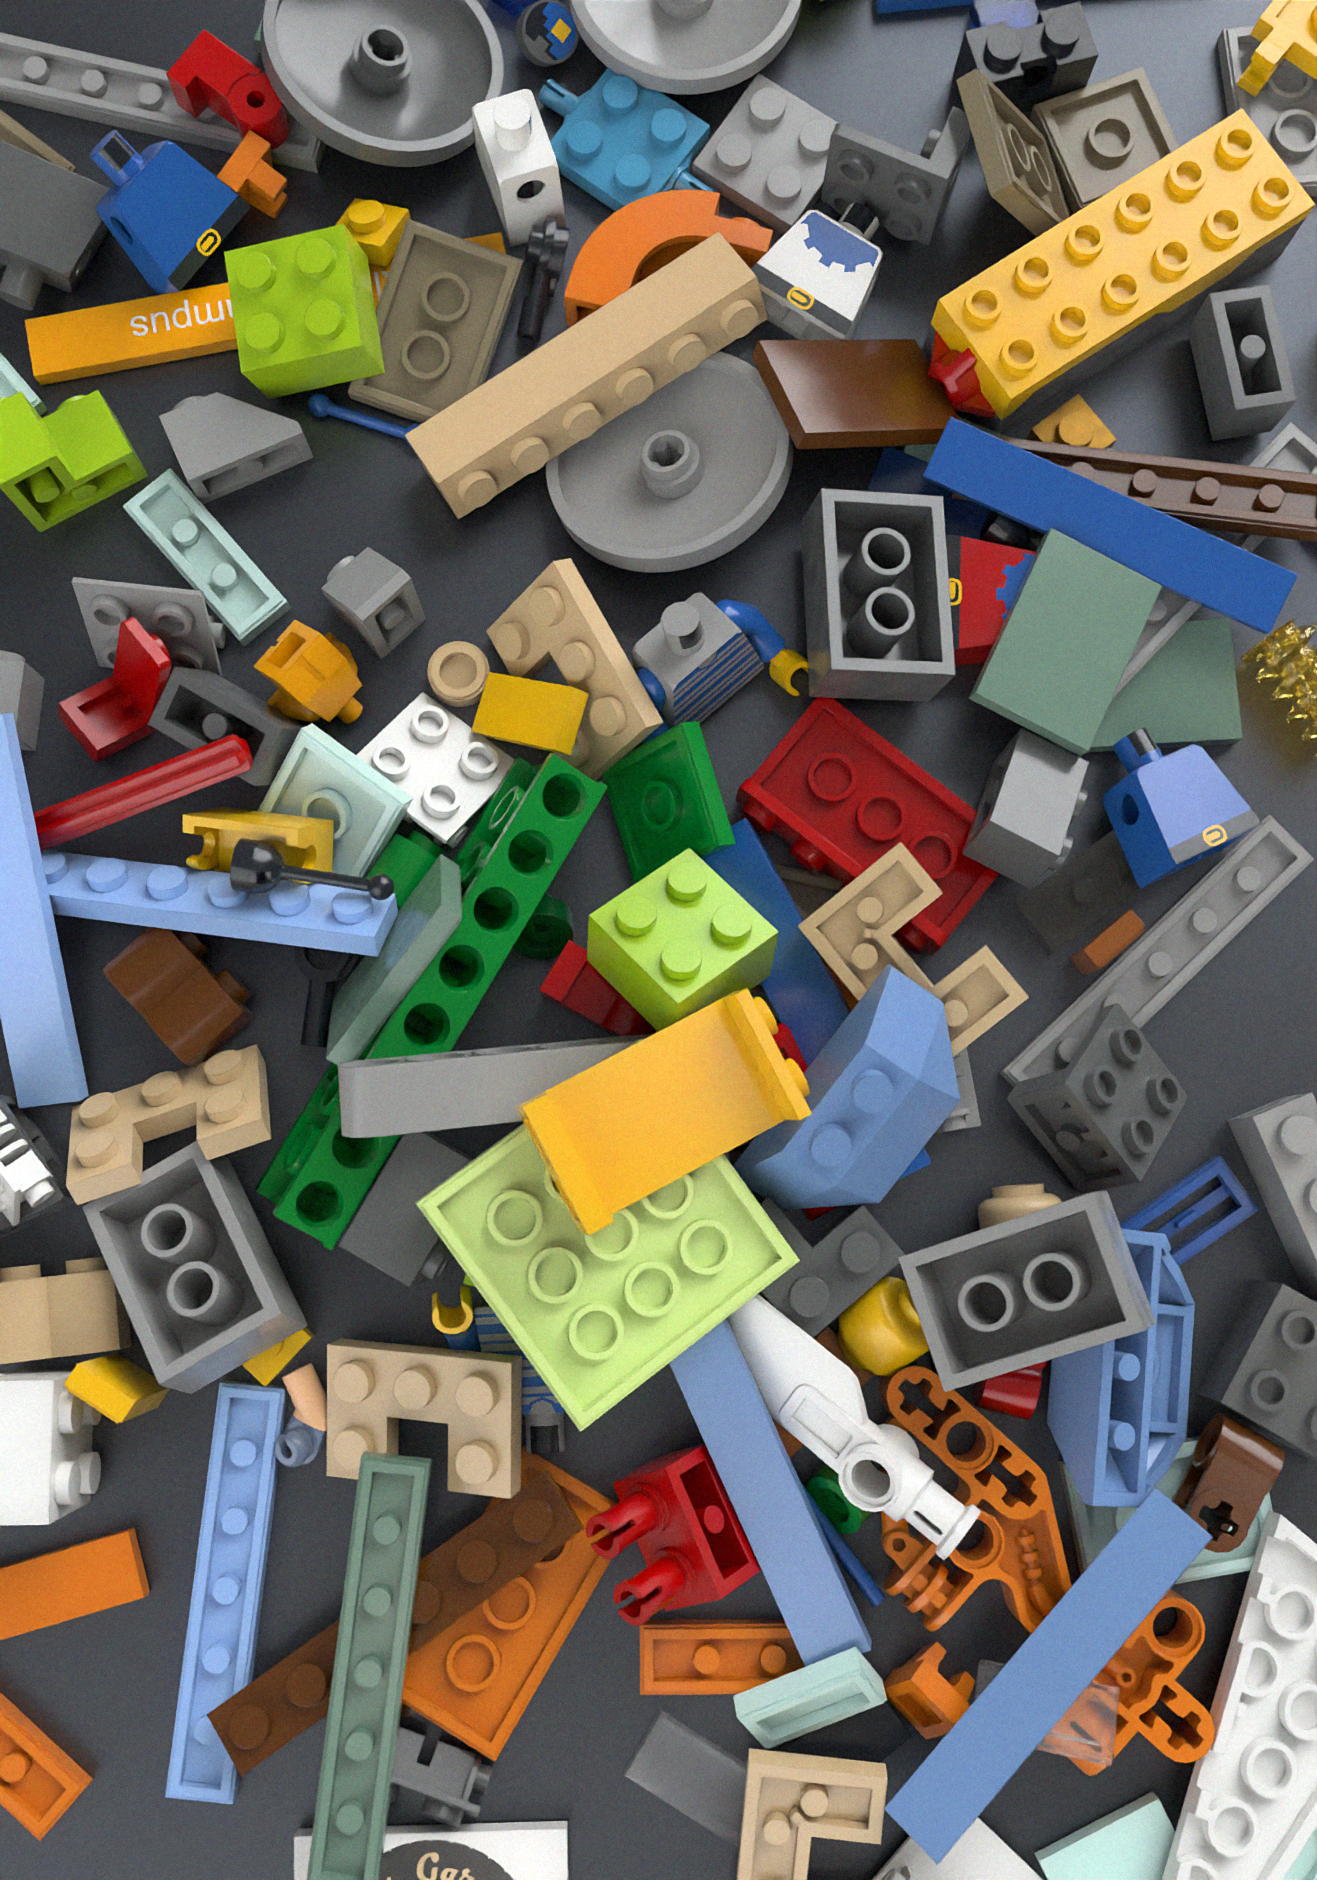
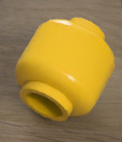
(882, 1329)

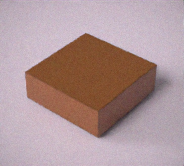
(1108, 942)

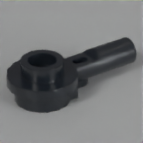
(547, 252)
(323, 970)

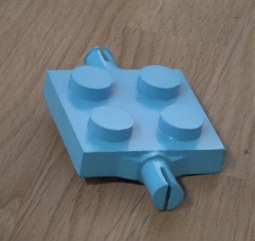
(624, 140)

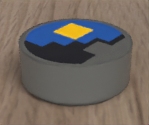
(546, 33)

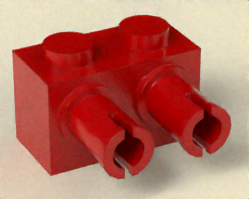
(683, 1531)

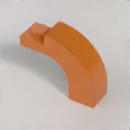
(648, 237)

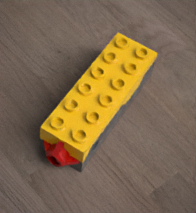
(1114, 274)

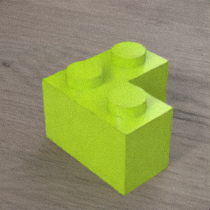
(64, 459)

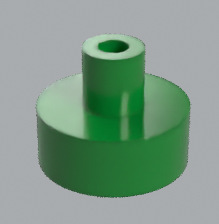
(827, 1493)

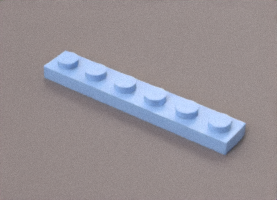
(207, 904)

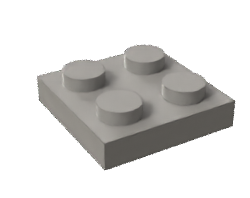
(768, 155)

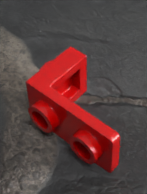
(120, 707)

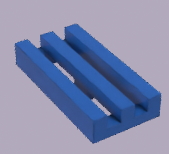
(1228, 1187)

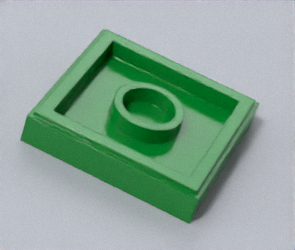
(668, 800)

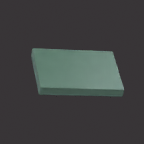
(1065, 642)
(1181, 693)
(383, 981)

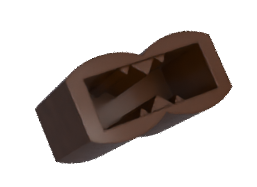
(180, 992)

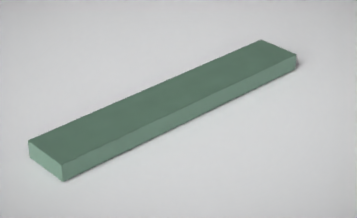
(369, 1668)

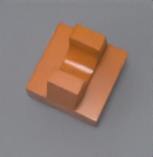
(253, 177)
(925, 1695)

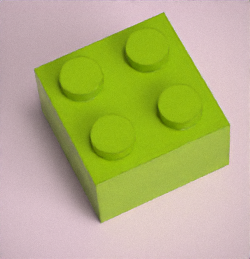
(304, 312)
(679, 941)

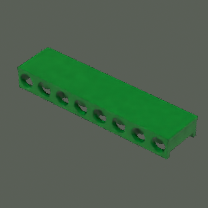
(504, 874)

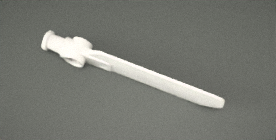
(825, 1410)

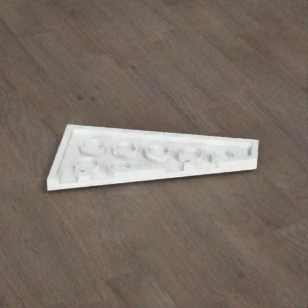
(1257, 1784)

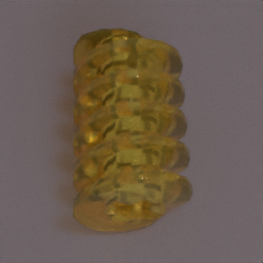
(1295, 665)

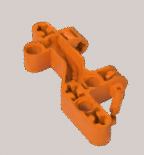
(1028, 1558)

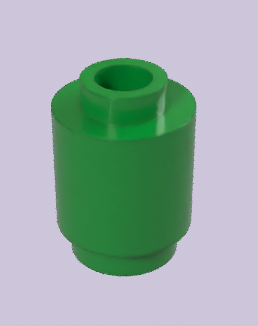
(406, 863)

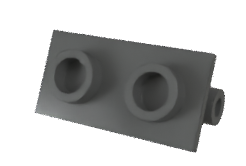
(443, 1784)

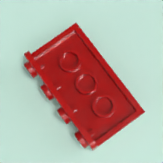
(851, 799)

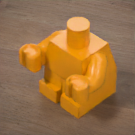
(312, 675)

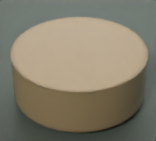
(458, 673)

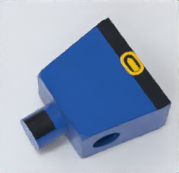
(164, 209)
(1172, 808)

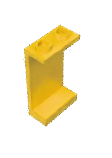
(664, 1107)

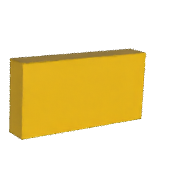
(530, 712)
(115, 1387)

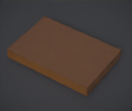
(853, 392)

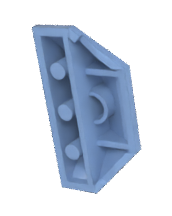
(872, 1102)
(1126, 1401)

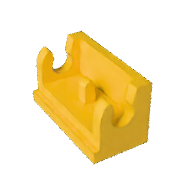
(299, 839)

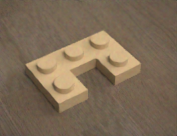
(563, 623)
(858, 943)
(219, 1096)
(468, 1390)
(803, 1798)

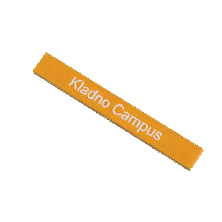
(151, 329)

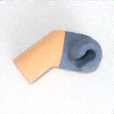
(308, 1424)

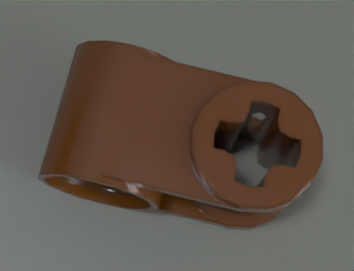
(1231, 1476)

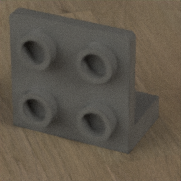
(895, 184)
(1106, 1108)

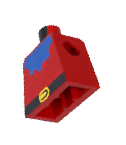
(982, 589)

